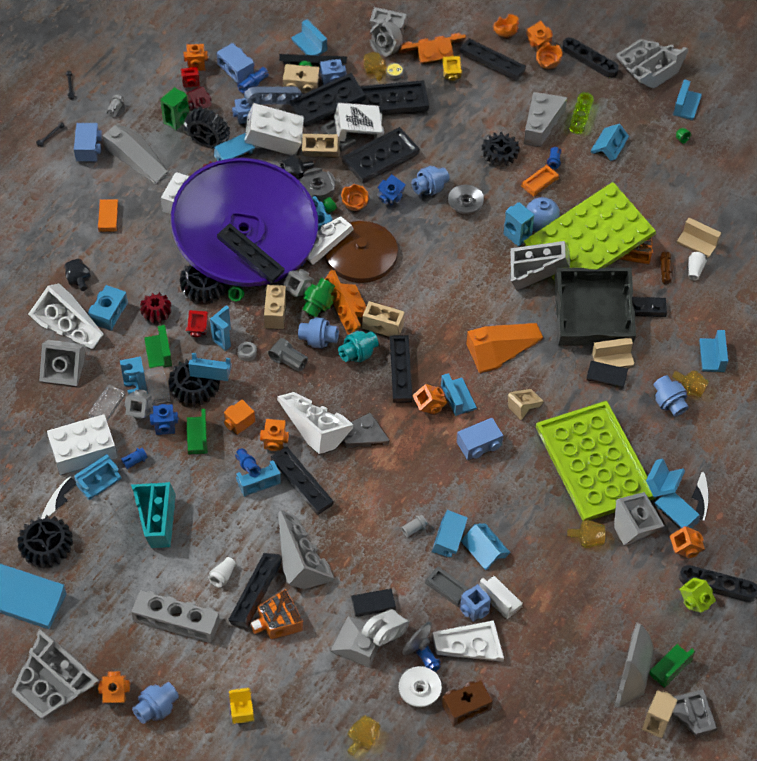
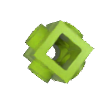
(697, 595)

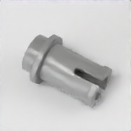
(116, 104)
(414, 526)

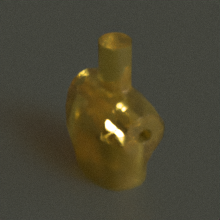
(374, 65)
(693, 382)
(590, 534)
(363, 733)

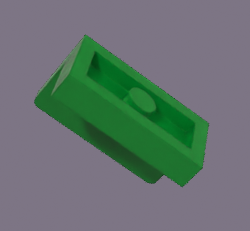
(158, 349)
(197, 434)
(671, 665)

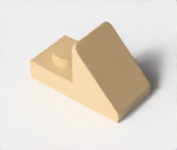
(521, 401)

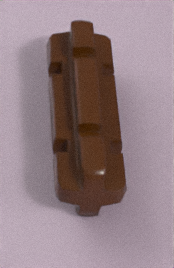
(666, 267)

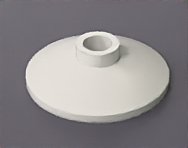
(420, 678)

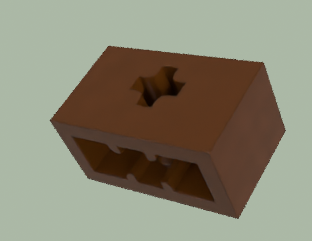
(461, 711)

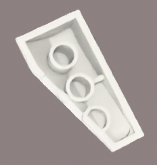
(63, 314)
(317, 426)

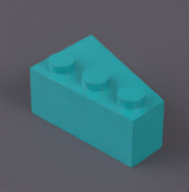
(156, 512)

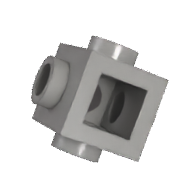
(298, 282)
(133, 406)

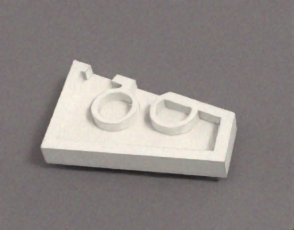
(329, 237)
(469, 641)

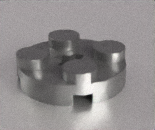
(326, 180)

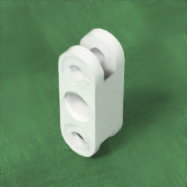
(385, 627)

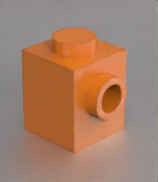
(239, 417)

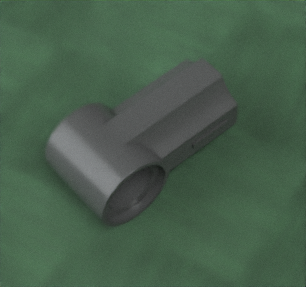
(283, 352)

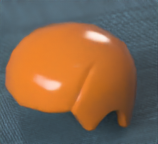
(506, 27)
(549, 56)
(354, 197)

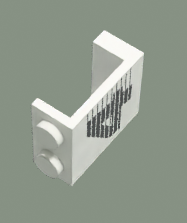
(358, 119)

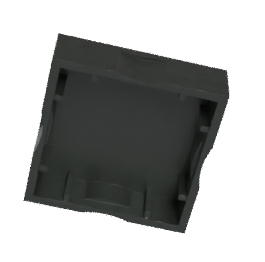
(594, 305)

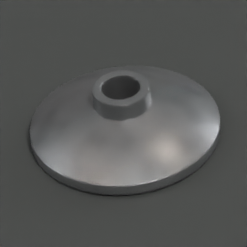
(465, 199)
(418, 640)

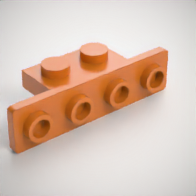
(434, 49)
(347, 303)

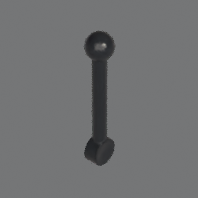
(70, 95)
(40, 142)

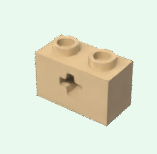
(303, 77)
(320, 145)
(275, 306)
(383, 319)
(659, 714)

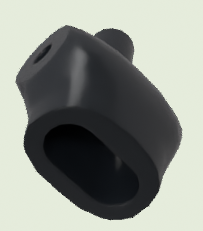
(295, 166)
(77, 273)

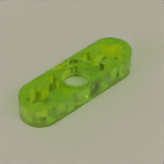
(581, 118)

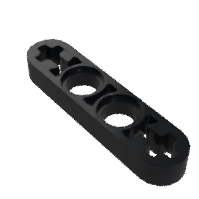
(607, 67)
(719, 580)

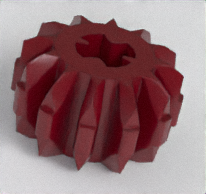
(155, 307)

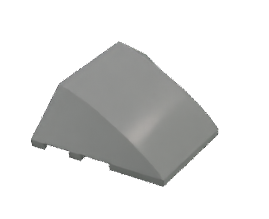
(651, 62)
(636, 667)
(51, 677)

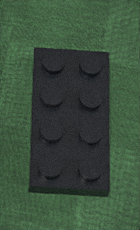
(397, 97)
(324, 100)
(380, 155)

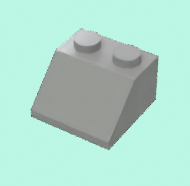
(61, 362)

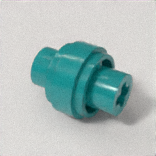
(358, 346)

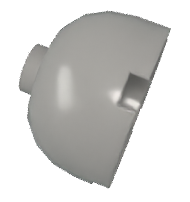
(386, 38)

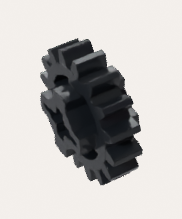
(500, 149)

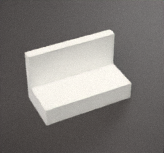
(501, 597)

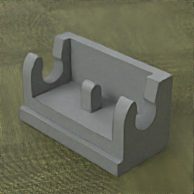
(382, 15)

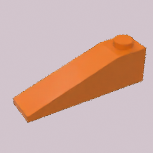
(496, 344)

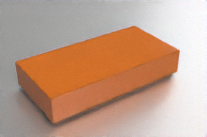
(540, 180)
(108, 215)

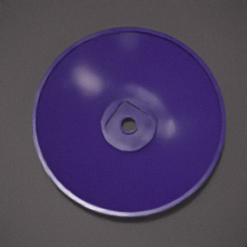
(245, 194)

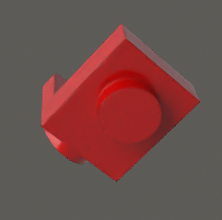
(190, 77)
(197, 323)

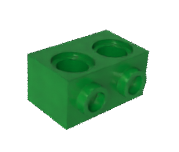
(174, 108)

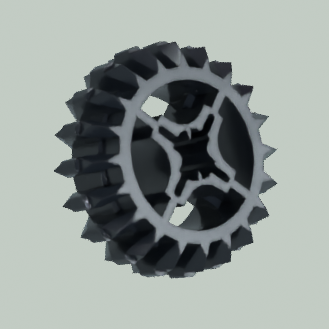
(206, 127)
(194, 288)
(192, 387)
(32, 541)

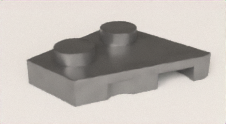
(365, 432)
(695, 713)

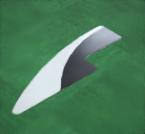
(701, 494)
(57, 498)

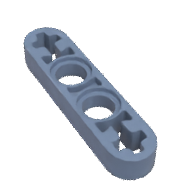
(257, 95)

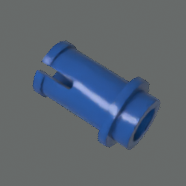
(554, 159)
(134, 458)
(429, 659)

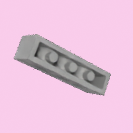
(183, 625)

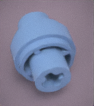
(430, 180)
(318, 332)
(671, 395)
(155, 702)

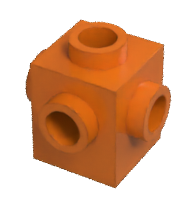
(539, 35)
(196, 56)
(430, 399)
(274, 435)
(687, 542)
(110, 695)

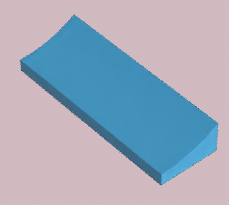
(29, 596)

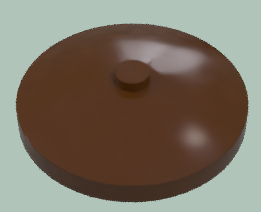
(364, 253)

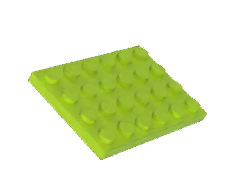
(597, 230)
(593, 459)

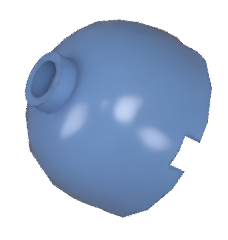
(544, 212)

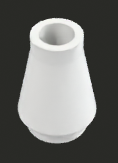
(696, 264)
(220, 574)

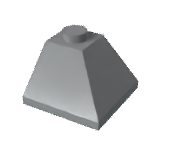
(635, 518)
(353, 644)

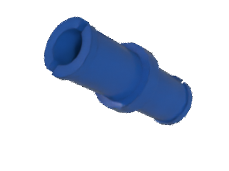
(253, 80)
(248, 462)

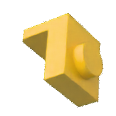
(452, 68)
(241, 705)

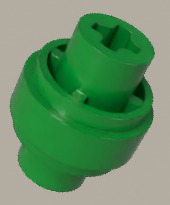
(318, 298)

